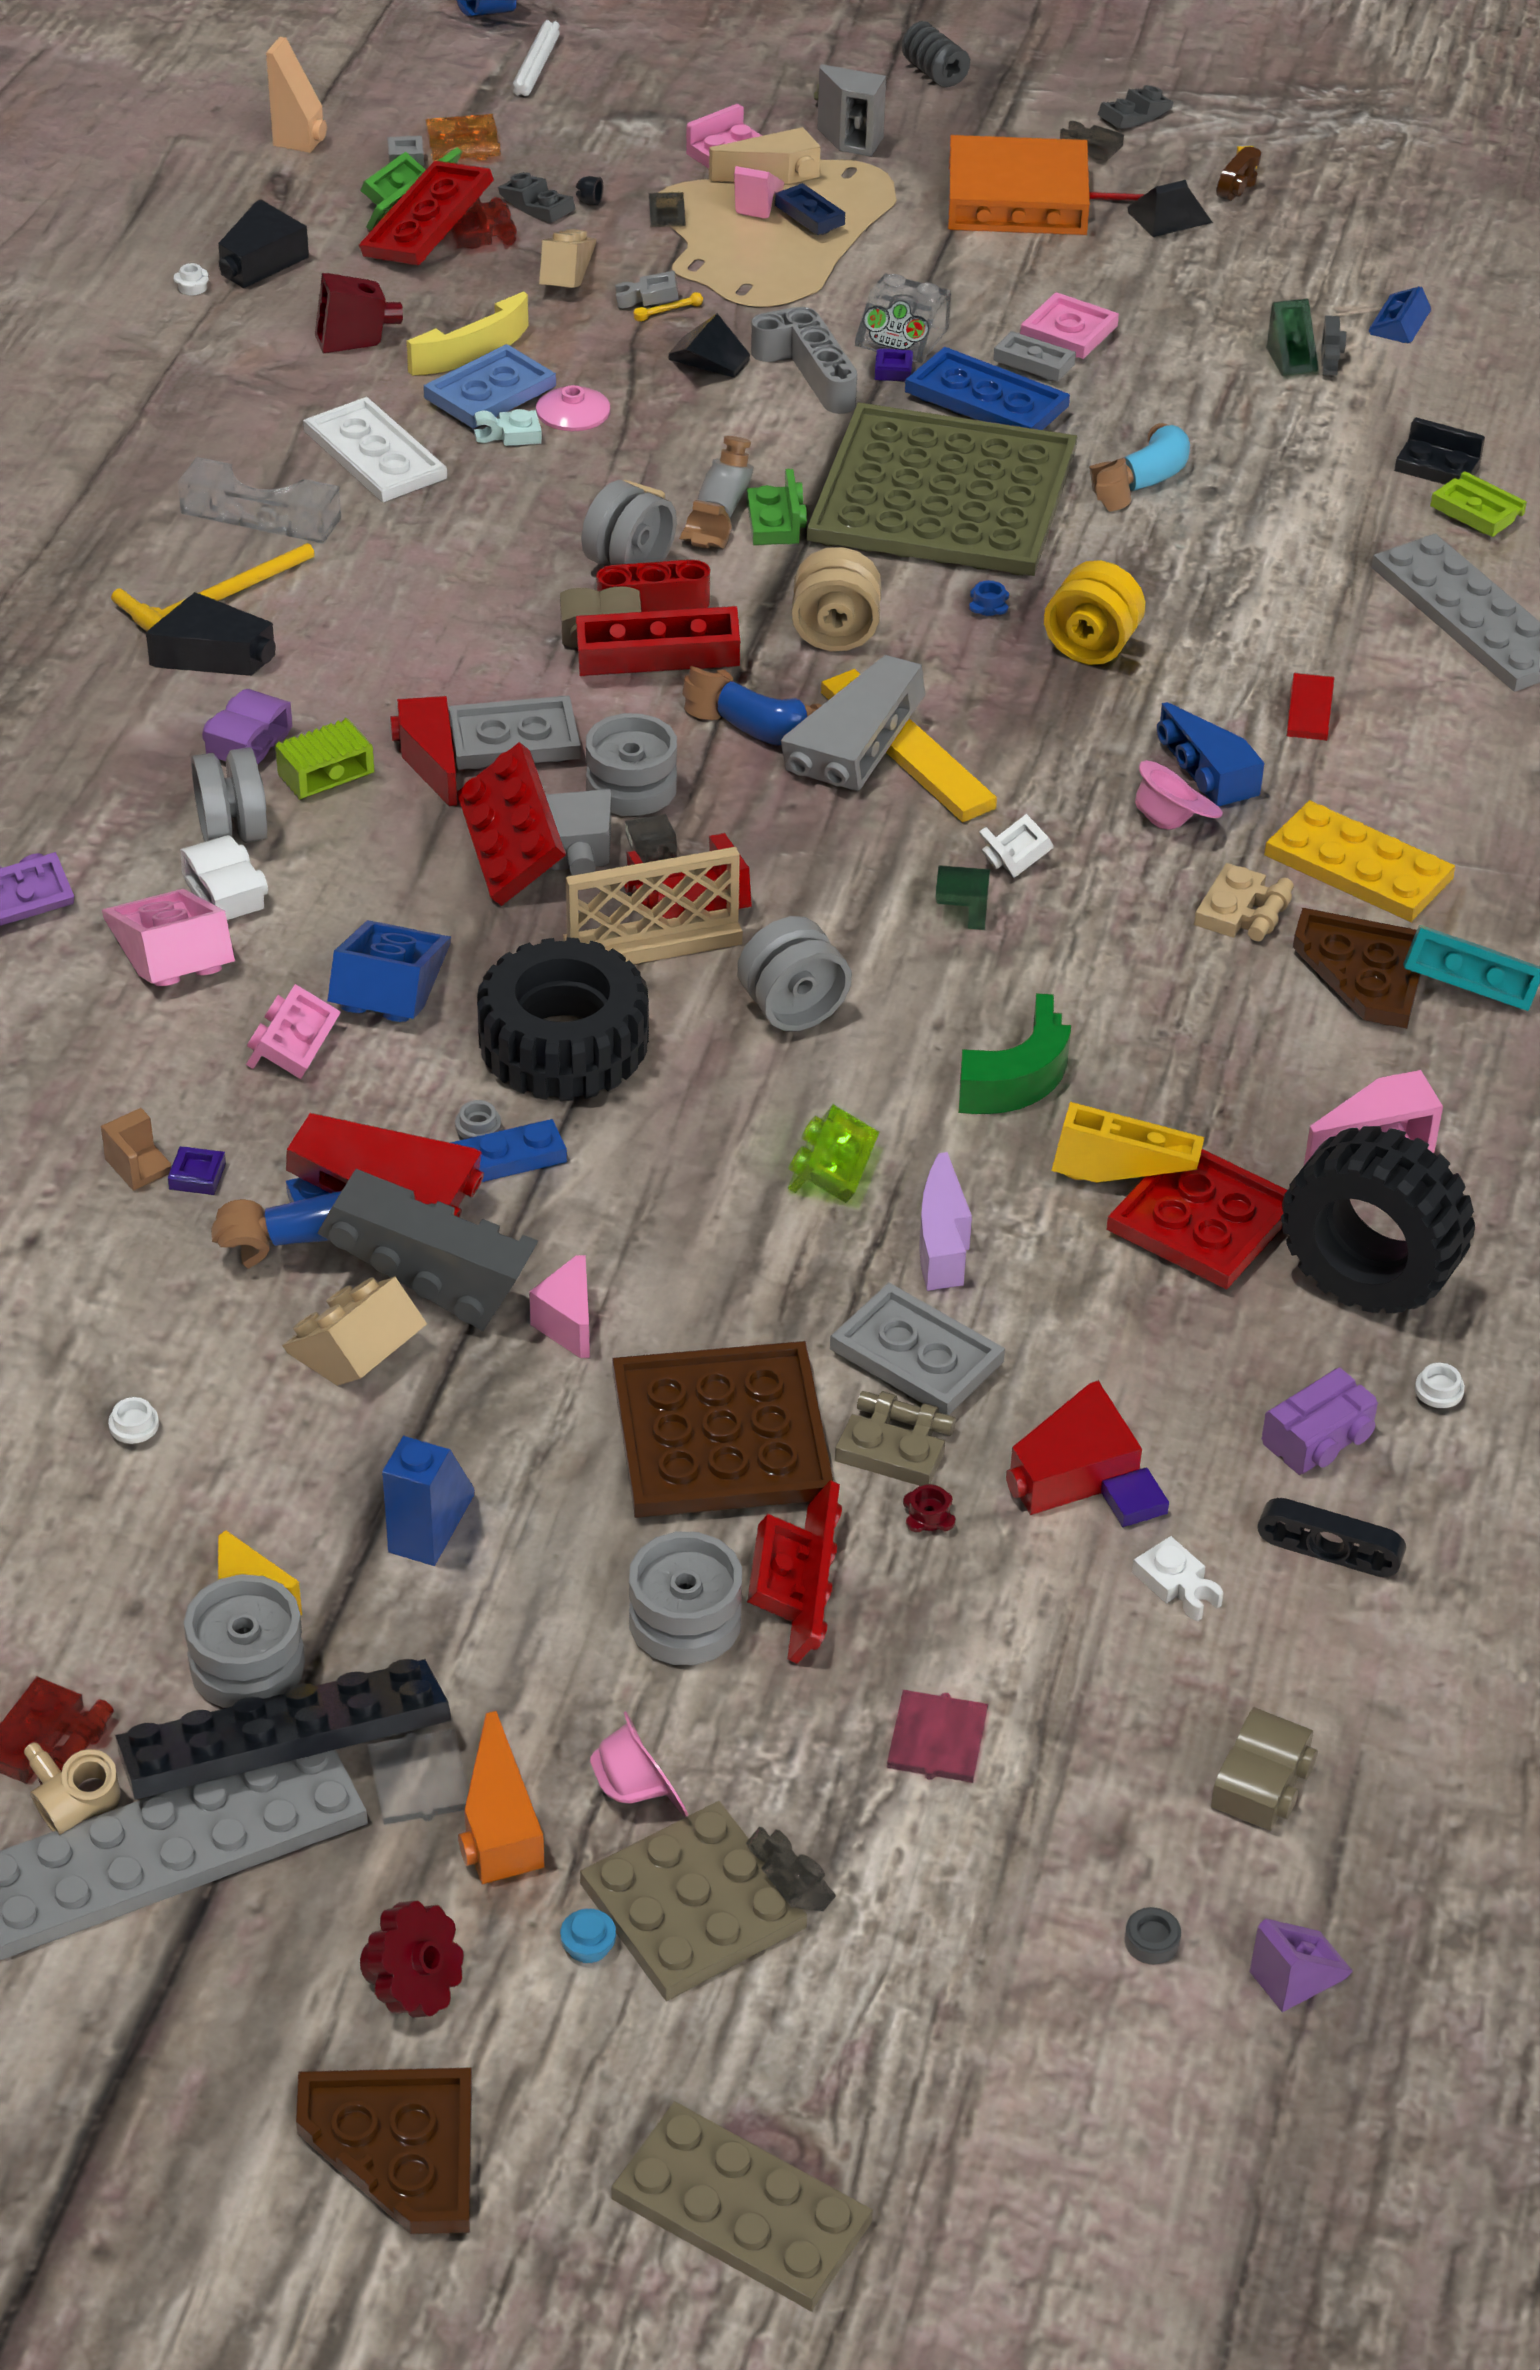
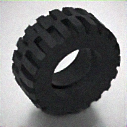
(569, 1055)
(1407, 1186)

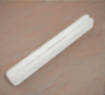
(536, 58)

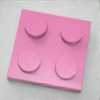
(1070, 324)

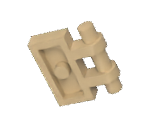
(1231, 902)

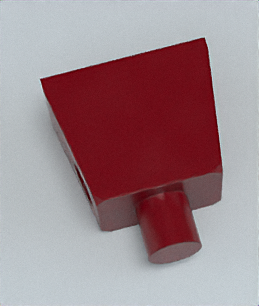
(352, 313)

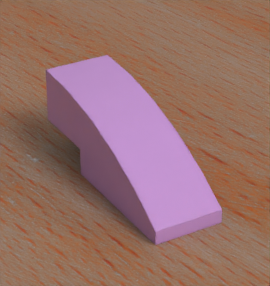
(944, 1227)

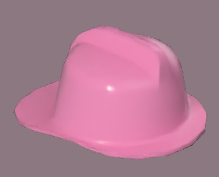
(1169, 799)
(628, 1770)

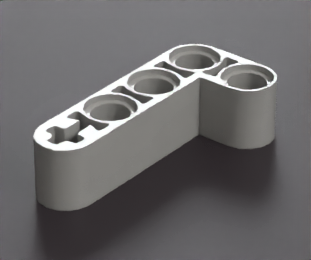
(807, 340)

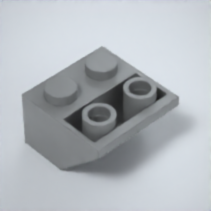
(851, 109)

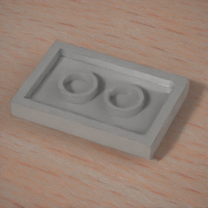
(489, 729)
(917, 1349)

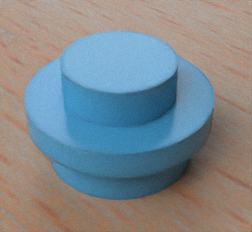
(588, 1935)

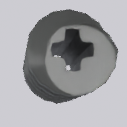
(935, 54)

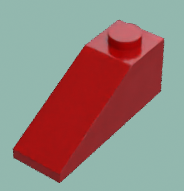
(427, 742)

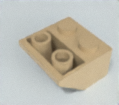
(356, 1330)

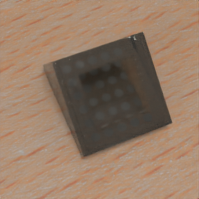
(666, 209)

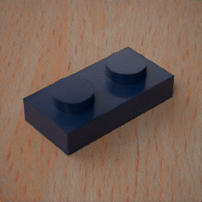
(810, 209)

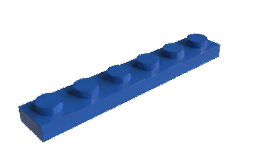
(502, 1155)

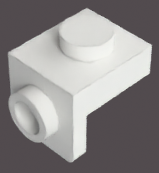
(1016, 846)

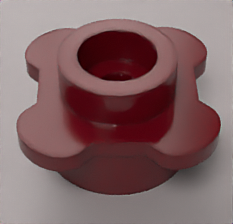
(929, 1509)

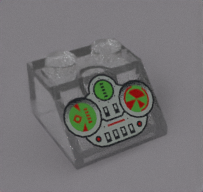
(904, 316)

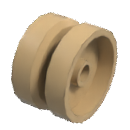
(836, 599)

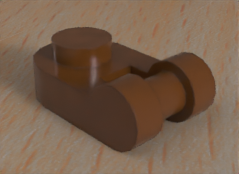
(1239, 174)

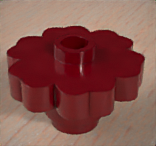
(413, 1959)

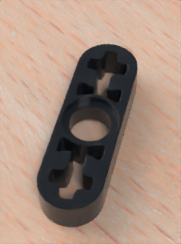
(1362, 1558)

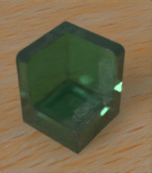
(965, 888)

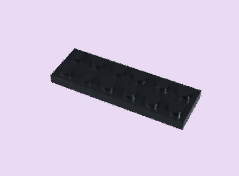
(281, 1727)

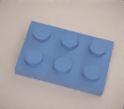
(490, 384)

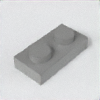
(1034, 356)

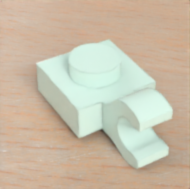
(512, 427)

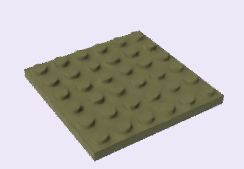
(943, 489)

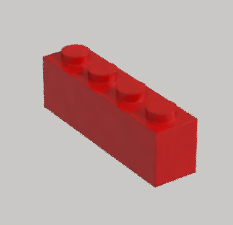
(658, 640)

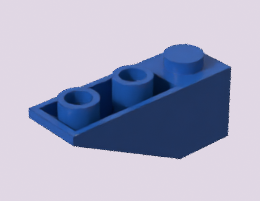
(1215, 758)

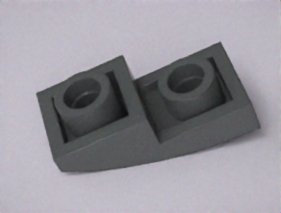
(1137, 108)
(532, 197)

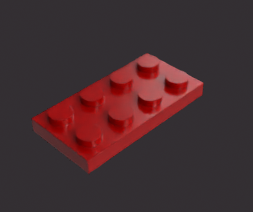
(426, 212)
(510, 823)

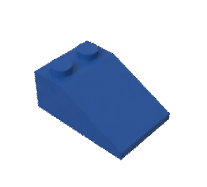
(386, 970)

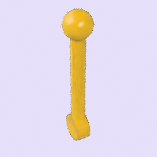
(642, 314)

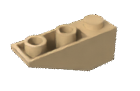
(565, 258)

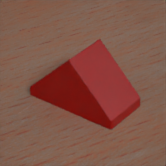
(1310, 706)

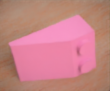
(171, 936)
(1393, 1102)

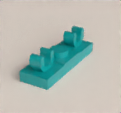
(1473, 967)

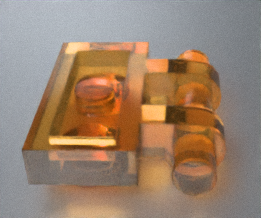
(471, 134)

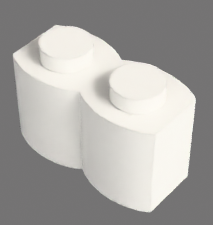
(223, 876)

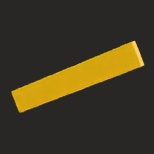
(929, 764)

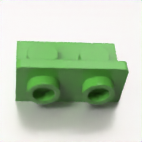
(777, 512)

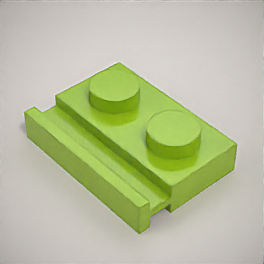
(1478, 504)

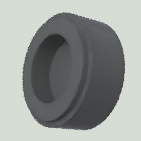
(1152, 1935)

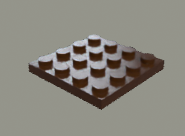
(720, 1429)

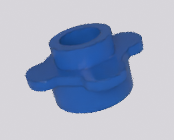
(989, 598)

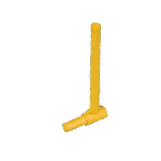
(148, 616)

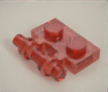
(482, 223)
(43, 1717)

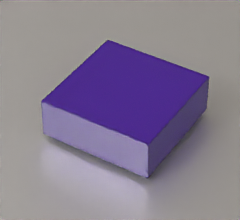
(893, 364)
(196, 1170)
(1135, 1497)

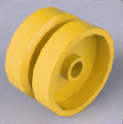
(1094, 612)

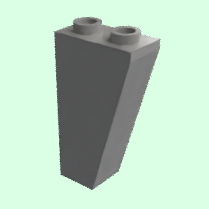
(855, 726)

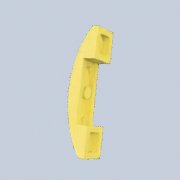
(442, 352)

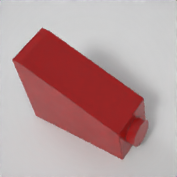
(1072, 1452)

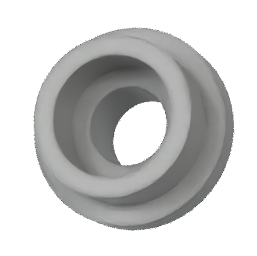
(477, 1119)

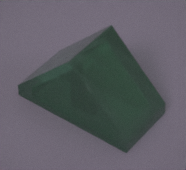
(1292, 337)

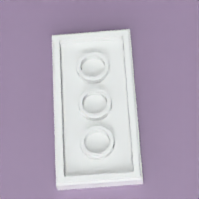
(375, 449)

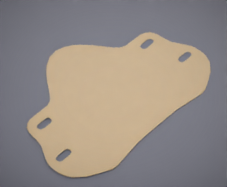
(776, 252)

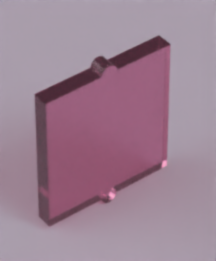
(937, 1736)

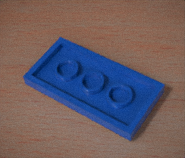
(985, 391)

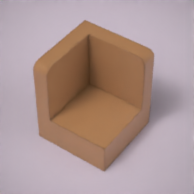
(131, 1149)

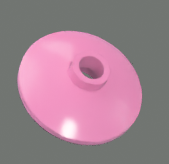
(573, 408)

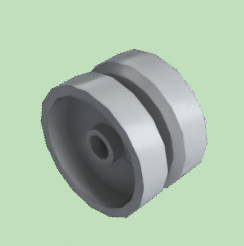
(628, 526)
(634, 760)
(235, 797)
(794, 973)
(685, 1598)
(244, 1639)

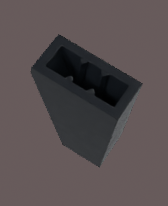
(261, 245)
(210, 638)

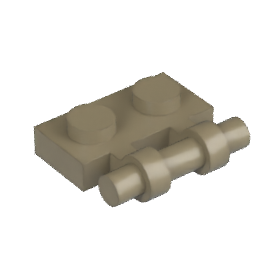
(891, 1449)

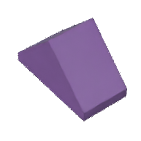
(1294, 1963)

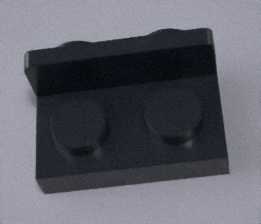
(1439, 452)

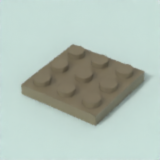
(691, 1900)

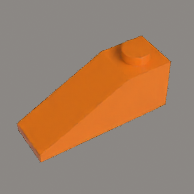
(499, 1817)

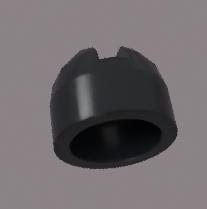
(590, 190)

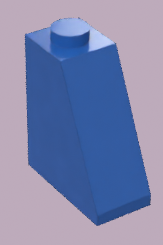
(423, 1499)

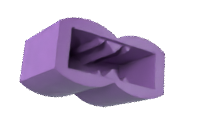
(248, 721)

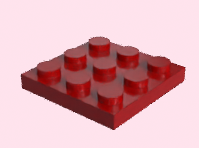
(1202, 1218)

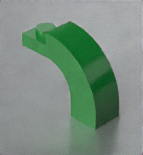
(1019, 1075)

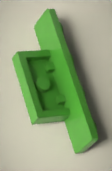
(394, 180)

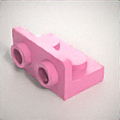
(716, 129)
(295, 1031)

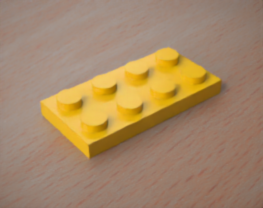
(1360, 860)

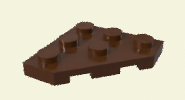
(1361, 963)
(396, 2139)

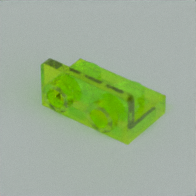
(834, 1153)

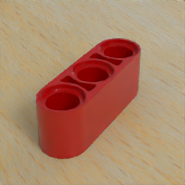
(662, 584)

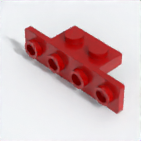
(794, 1568)

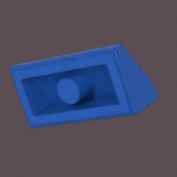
(1402, 315)

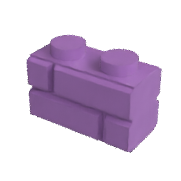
(1320, 1421)

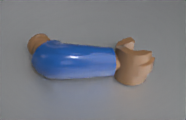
(757, 715)
(251, 1227)

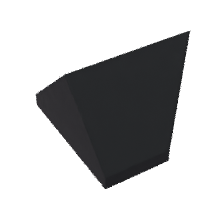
(1168, 209)
(711, 348)

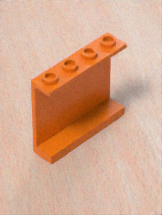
(1018, 185)

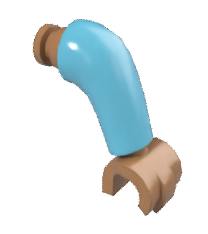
(1155, 463)

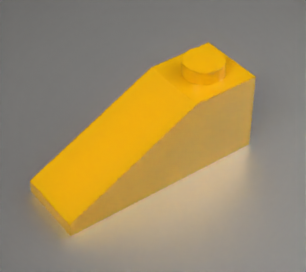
(1117, 1147)

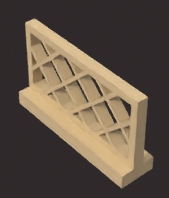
(654, 935)

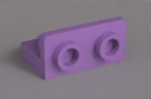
(33, 888)

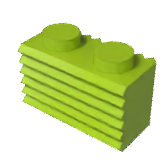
(324, 758)

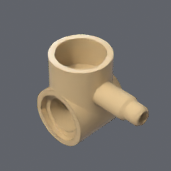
(60, 1799)

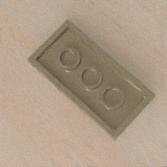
(742, 2205)

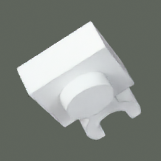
(1175, 1573)

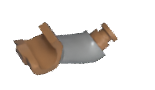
(719, 495)

